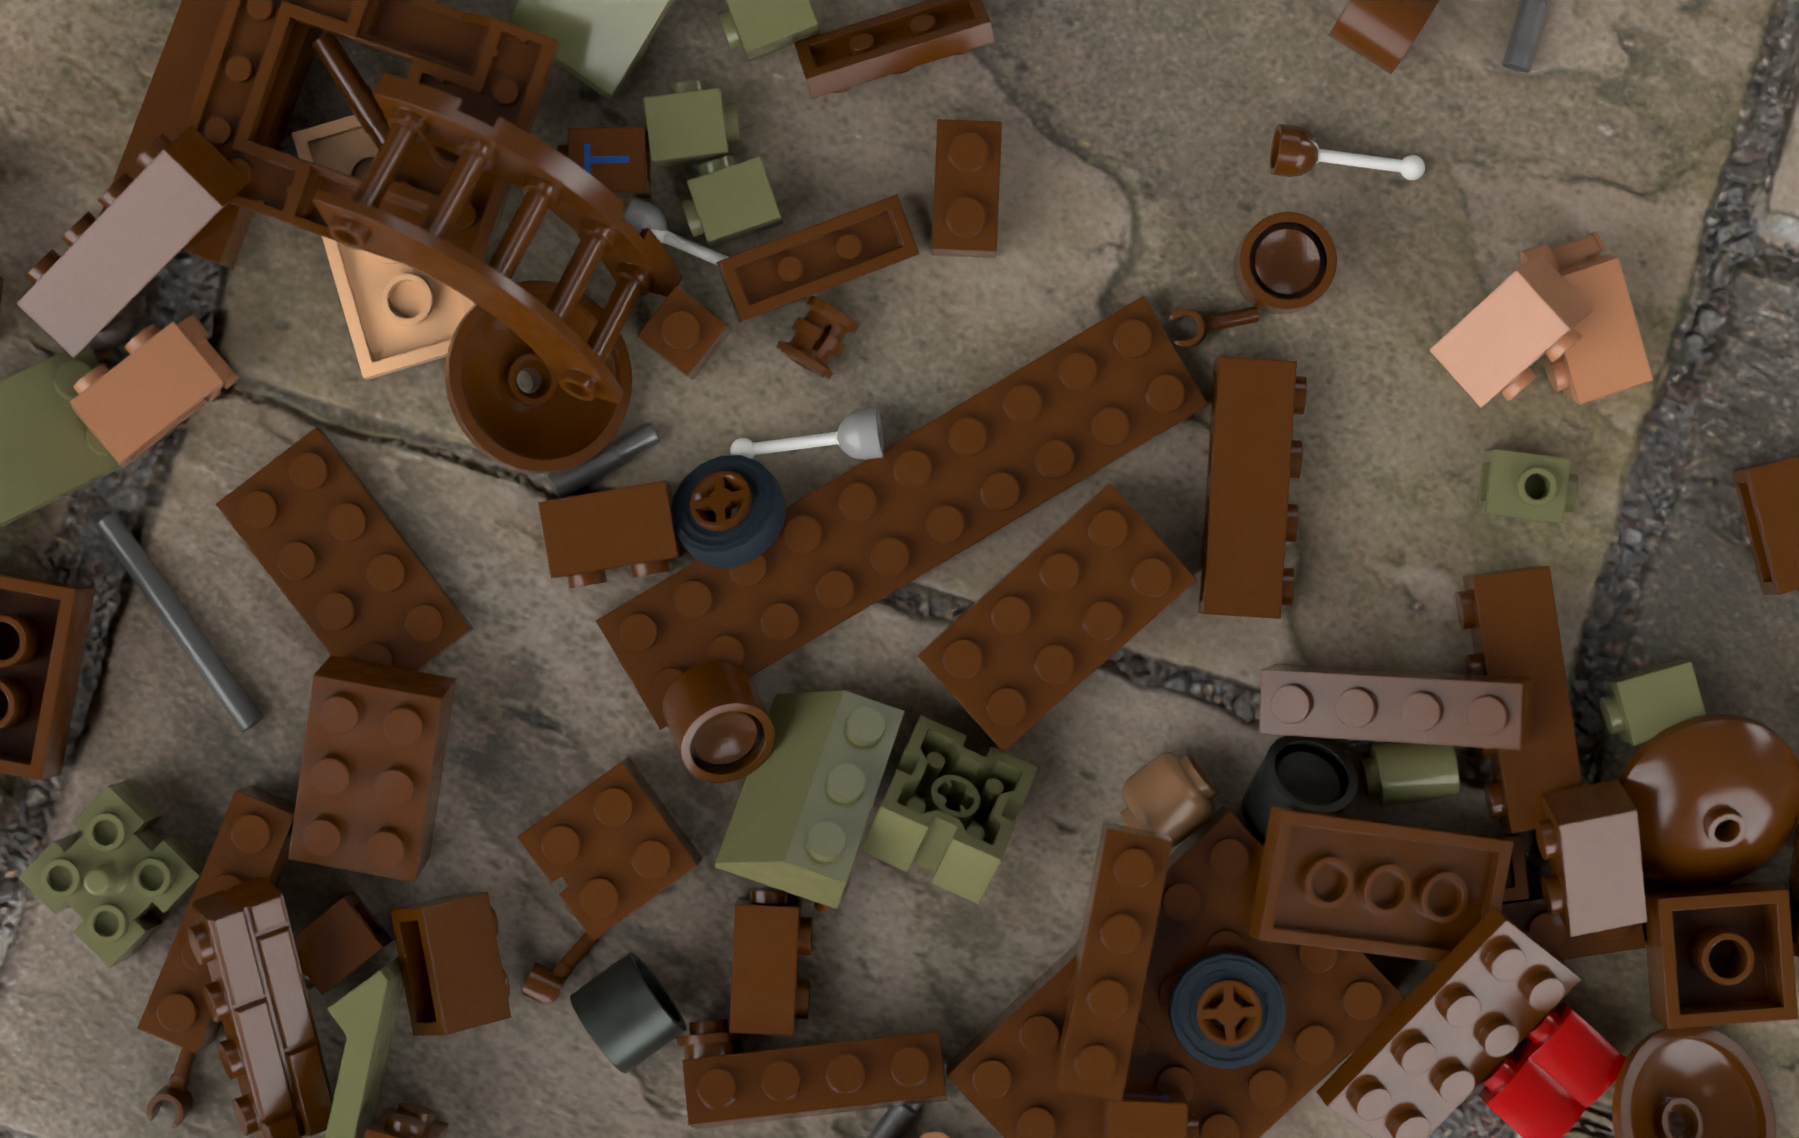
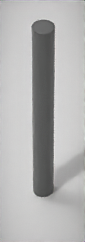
(178, 621)

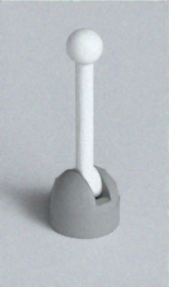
(645, 215)
(858, 436)

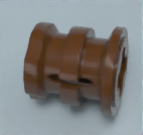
(818, 337)

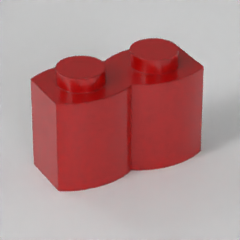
(1552, 1076)

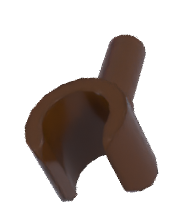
(1214, 322)
(546, 985)
(175, 1090)

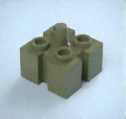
(949, 809)
(116, 873)

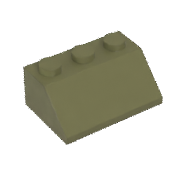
(812, 794)

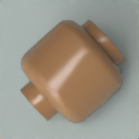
(1169, 797)

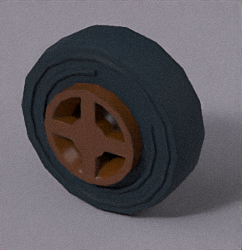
(707, 501)
(1228, 1033)

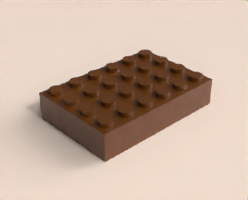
(1204, 908)

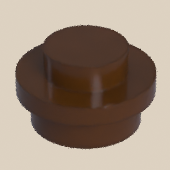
(708, 1039)

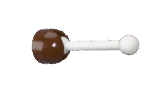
(1297, 152)

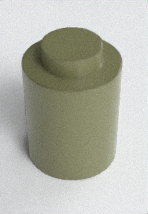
(1409, 772)

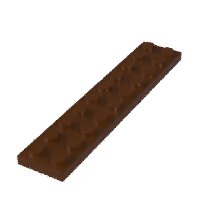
(913, 505)

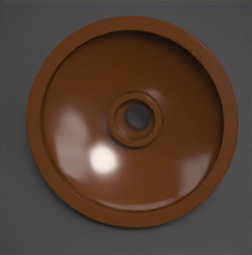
(538, 428)
(1710, 774)
(1695, 1084)

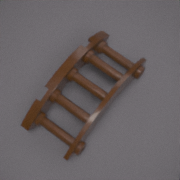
(547, 182)

